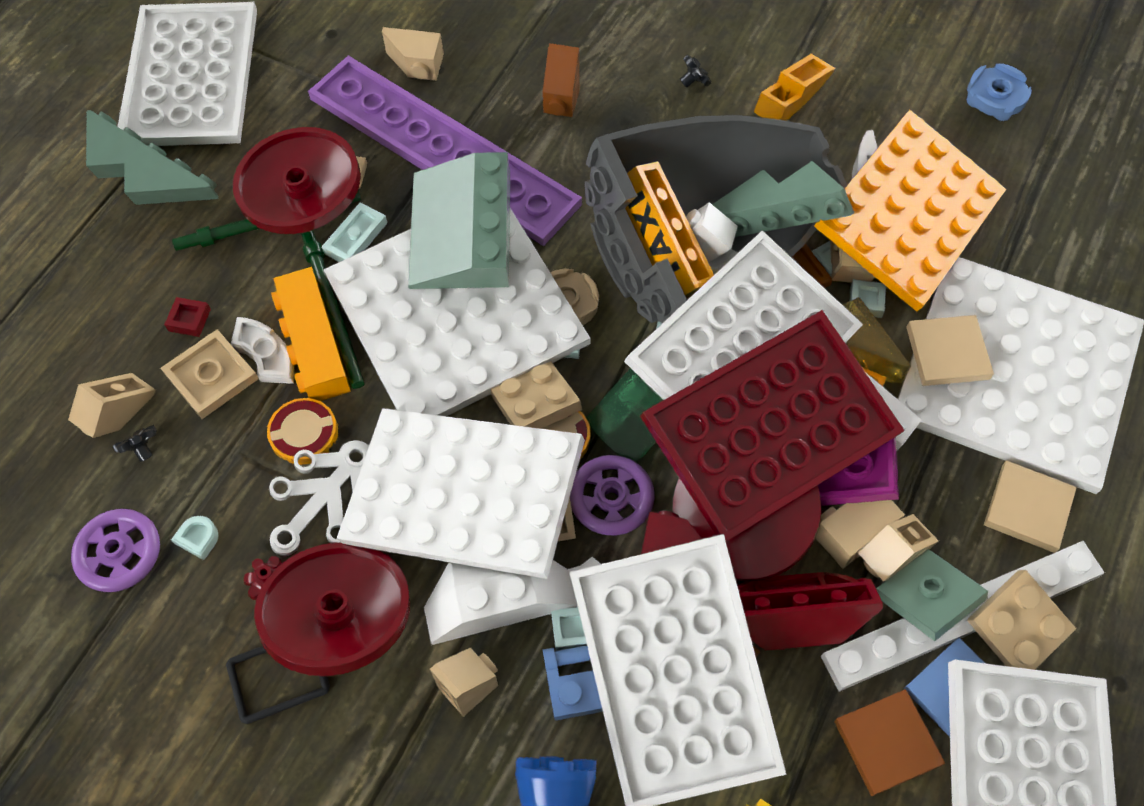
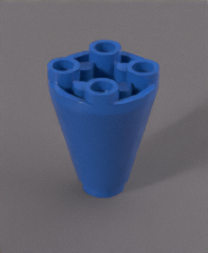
(555, 781)

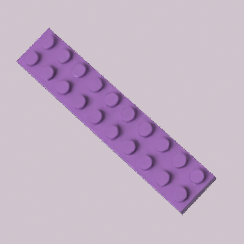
(432, 138)

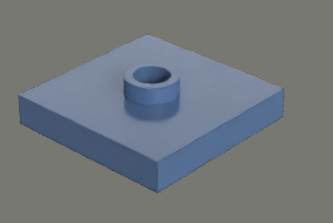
(931, 686)

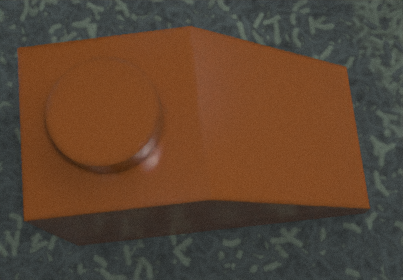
(561, 80)

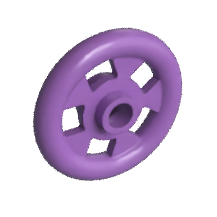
(613, 523)
(121, 577)

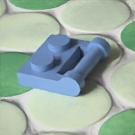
(573, 693)

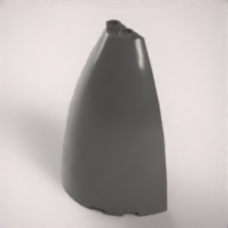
(702, 164)

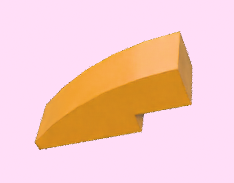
(793, 89)

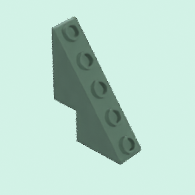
(145, 169)
(797, 200)

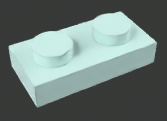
(354, 233)

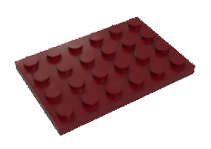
(771, 425)

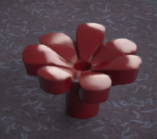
(260, 574)

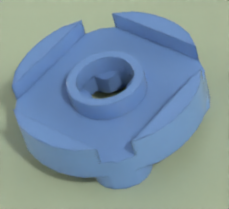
(1000, 105)

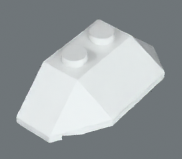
(484, 599)

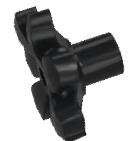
(694, 72)
(137, 443)

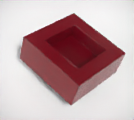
(187, 317)

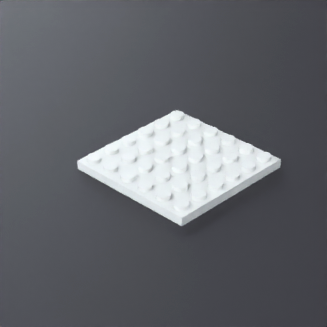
(453, 343)
(1054, 382)

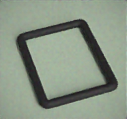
(274, 709)

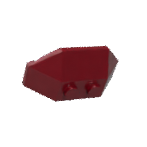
(807, 609)

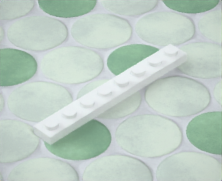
(904, 642)

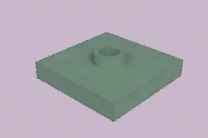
(932, 594)

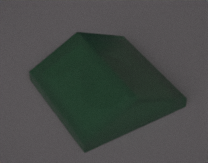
(619, 420)

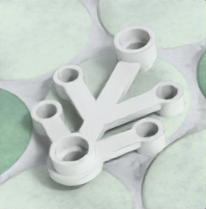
(324, 490)

